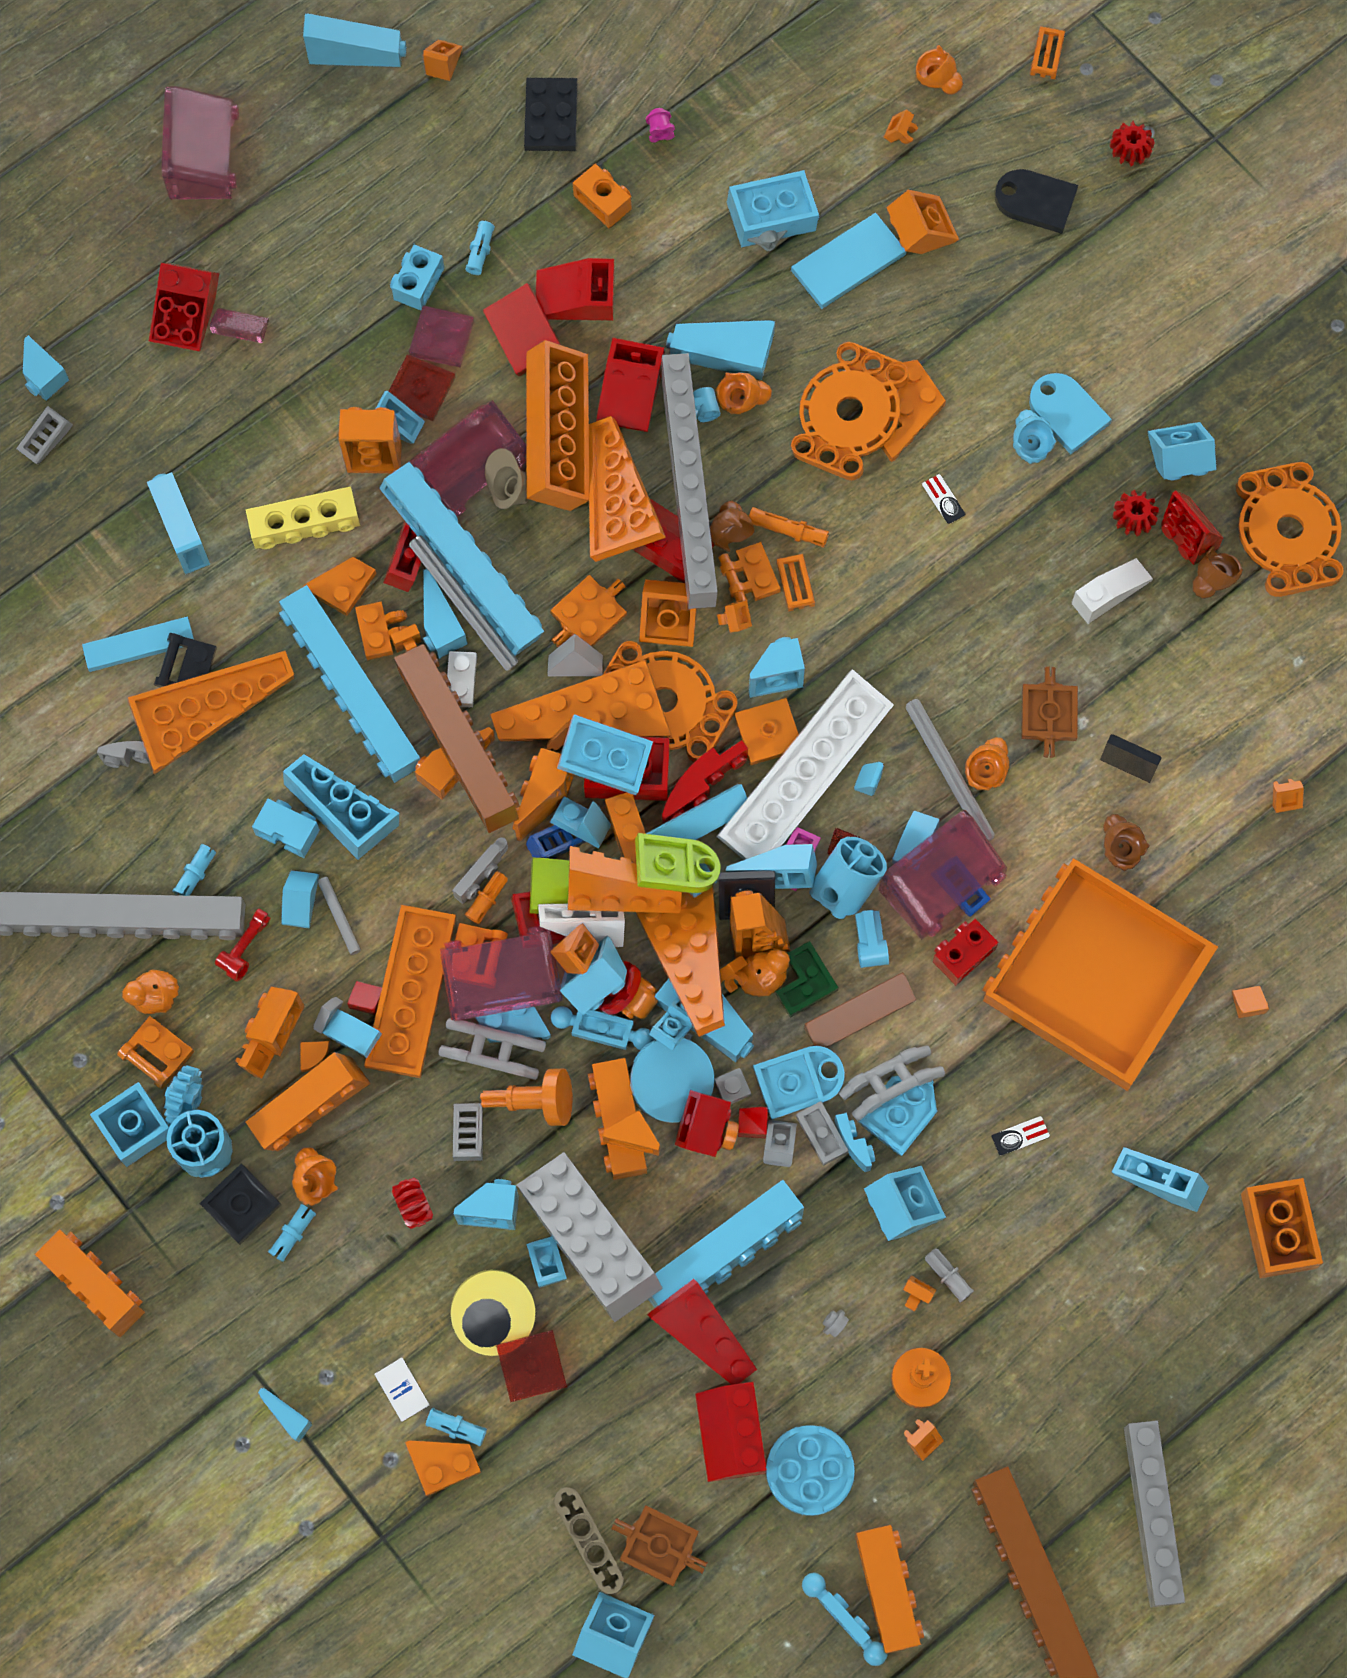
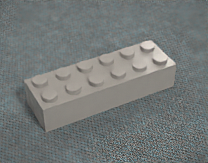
(589, 1237)

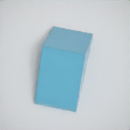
(408, 421)
(299, 898)

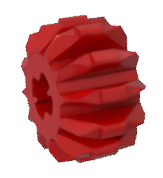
(1132, 143)
(1137, 504)
(412, 1203)

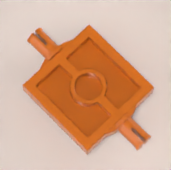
(588, 611)

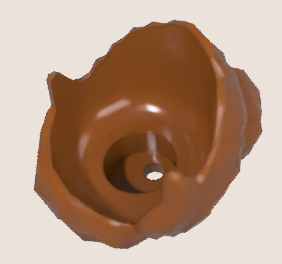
(730, 525)
(1216, 573)
(1131, 838)

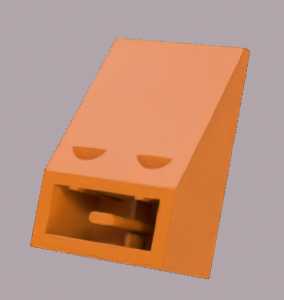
(542, 792)

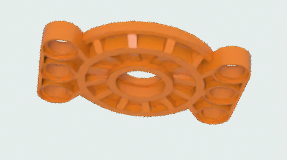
(844, 436)
(1280, 554)
(693, 707)

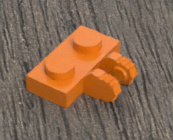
(374, 629)

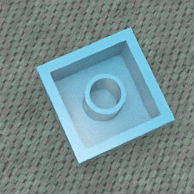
(131, 1124)

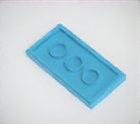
(848, 260)

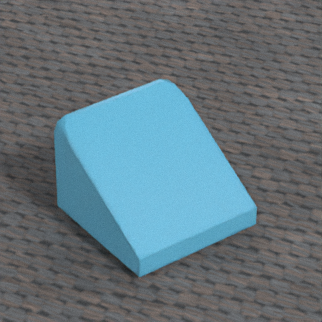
(869, 778)

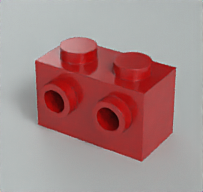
(964, 951)
(703, 1123)

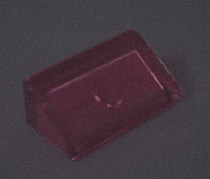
(239, 325)

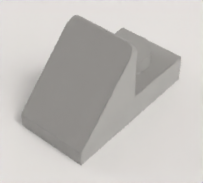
(779, 1143)

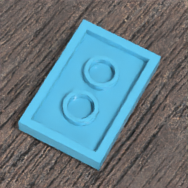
(604, 754)

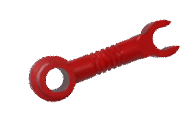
(231, 962)

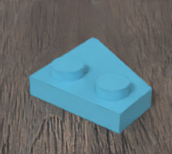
(521, 1021)

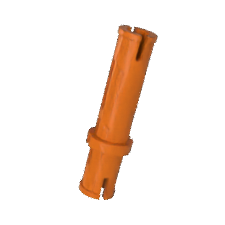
(789, 527)

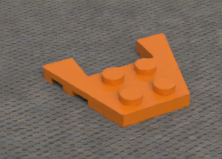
(919, 405)

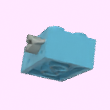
(772, 209)

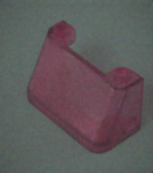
(197, 144)
(458, 457)
(942, 874)
(500, 975)

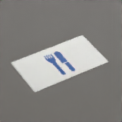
(401, 1389)

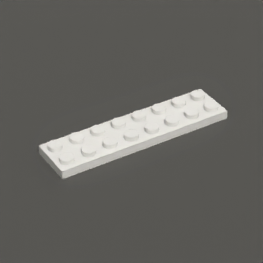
(806, 768)

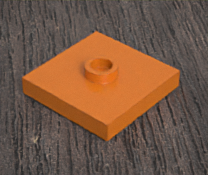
(767, 730)

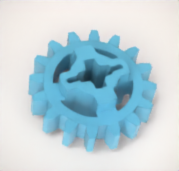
(183, 1093)

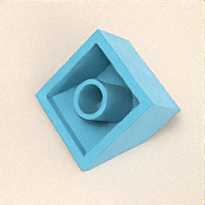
(1183, 450)
(778, 669)
(603, 977)
(904, 1202)
(490, 1206)
(613, 1635)

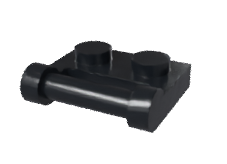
(196, 661)

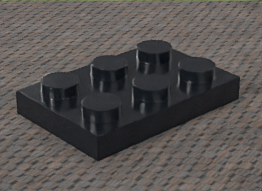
(550, 114)

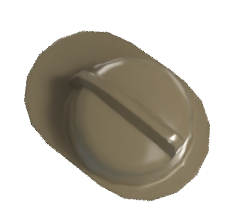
(505, 479)

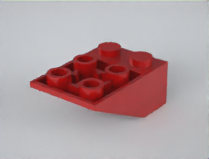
(577, 290)
(183, 306)
(630, 384)
(1189, 528)

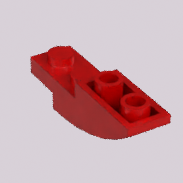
(693, 785)

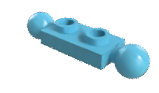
(601, 1028)
(814, 1586)

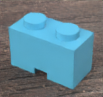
(281, 823)

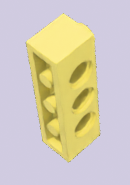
(290, 511)

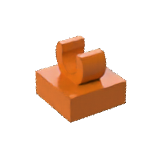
(898, 127)
(736, 616)
(406, 638)
(1287, 796)
(732, 972)
(255, 1058)
(918, 1291)
(924, 1440)

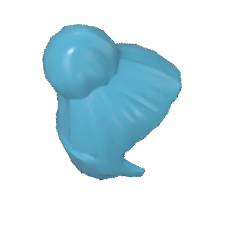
(1038, 430)

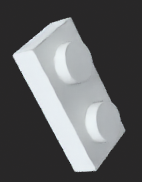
(462, 675)

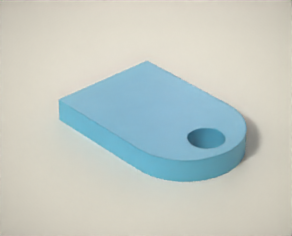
(1069, 410)
(797, 1080)

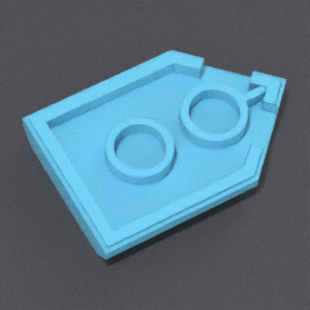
(903, 1117)

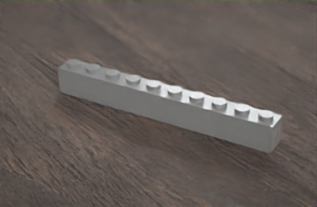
(688, 481)
(121, 915)

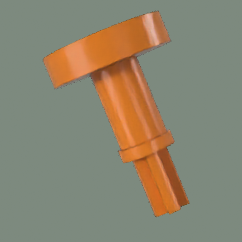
(553, 1097)
(921, 1378)

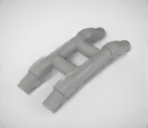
(502, 1062)
(883, 1094)

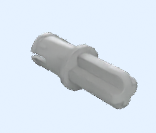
(948, 1275)

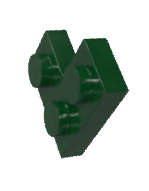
(813, 981)

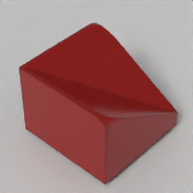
(753, 1122)

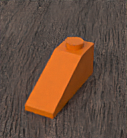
(437, 773)

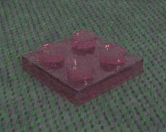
(441, 336)

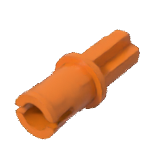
(486, 898)

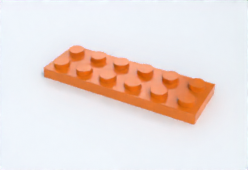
(410, 991)

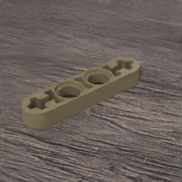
(584, 1543)

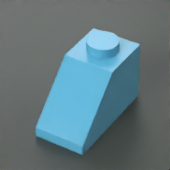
(41, 371)

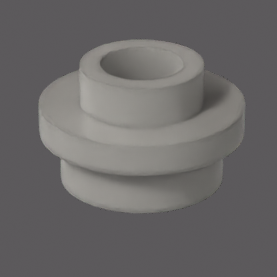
(835, 1322)

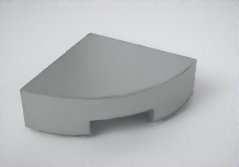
(326, 1013)

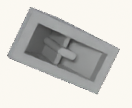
(575, 659)

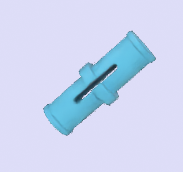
(483, 234)
(194, 871)
(292, 1232)
(456, 1427)

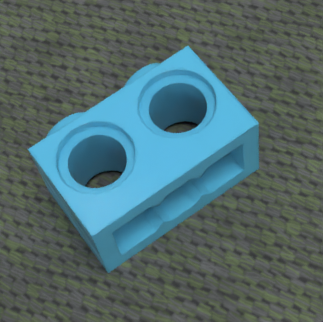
(422, 278)

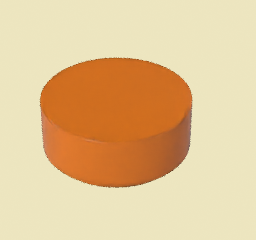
(729, 1135)

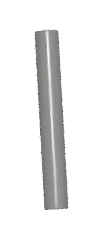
(339, 915)

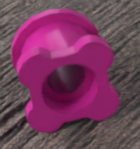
(660, 125)

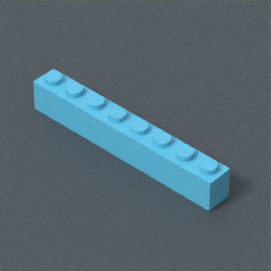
(457, 550)
(350, 684)

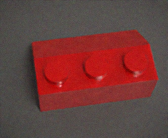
(667, 551)
(654, 780)
(731, 1432)

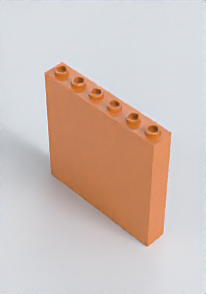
(1098, 973)

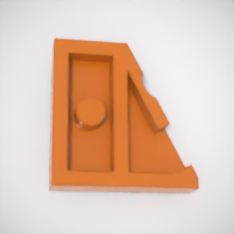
(342, 584)
(442, 1463)

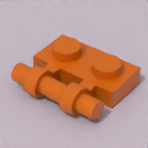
(756, 569)

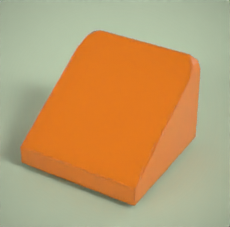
(1250, 1002)

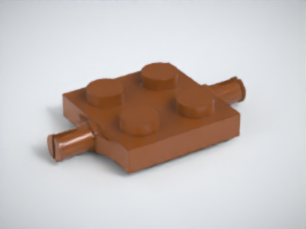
(1049, 712)
(659, 1545)

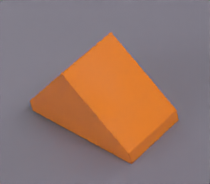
(441, 59)
(576, 950)
(632, 1134)

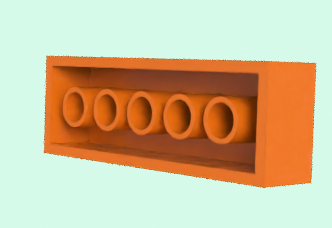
(557, 426)

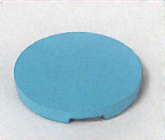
(665, 1077)
(810, 1470)

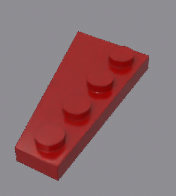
(700, 1328)

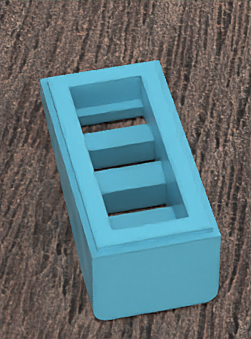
(291, 1420)

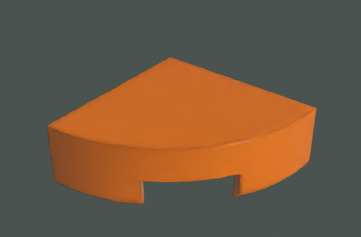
(313, 1054)

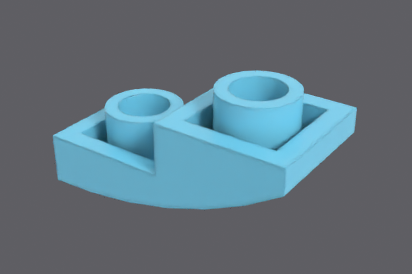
(917, 830)
(672, 1025)
(352, 1033)
(858, 1149)

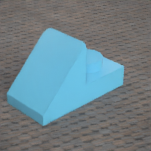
(584, 823)
(546, 1262)

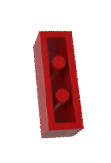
(404, 562)

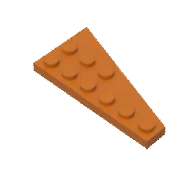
(618, 502)
(616, 699)
(190, 711)
(690, 957)

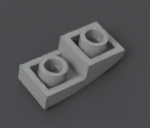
(121, 753)

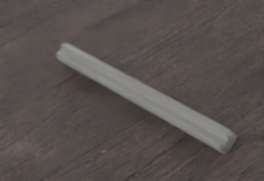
(463, 602)
(947, 765)

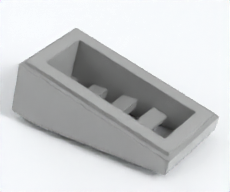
(36, 430)
(468, 1154)

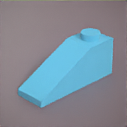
(440, 623)
(792, 864)
(1161, 1179)

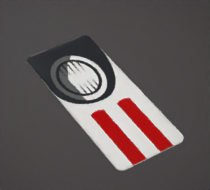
(943, 499)
(1020, 1136)

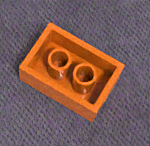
(370, 440)
(1281, 1228)

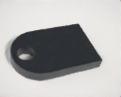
(1037, 199)

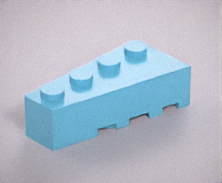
(344, 810)

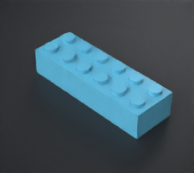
(732, 1242)

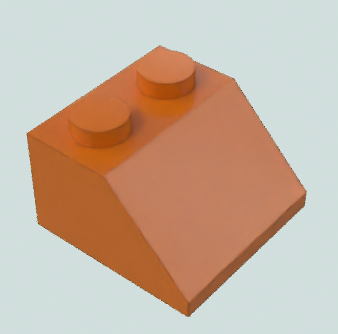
(921, 222)
(666, 614)
(275, 1019)

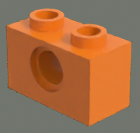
(607, 208)

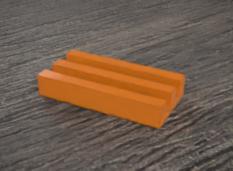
(1044, 70)
(800, 603)

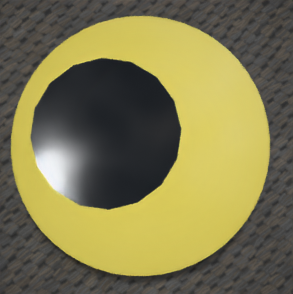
(492, 1310)

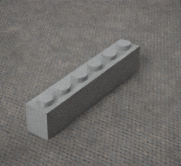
(1154, 1514)

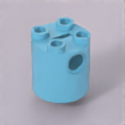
(848, 876)
(199, 1143)

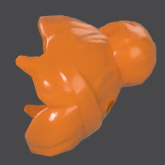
(938, 70)
(738, 385)
(994, 755)
(772, 975)
(146, 998)
(313, 1176)

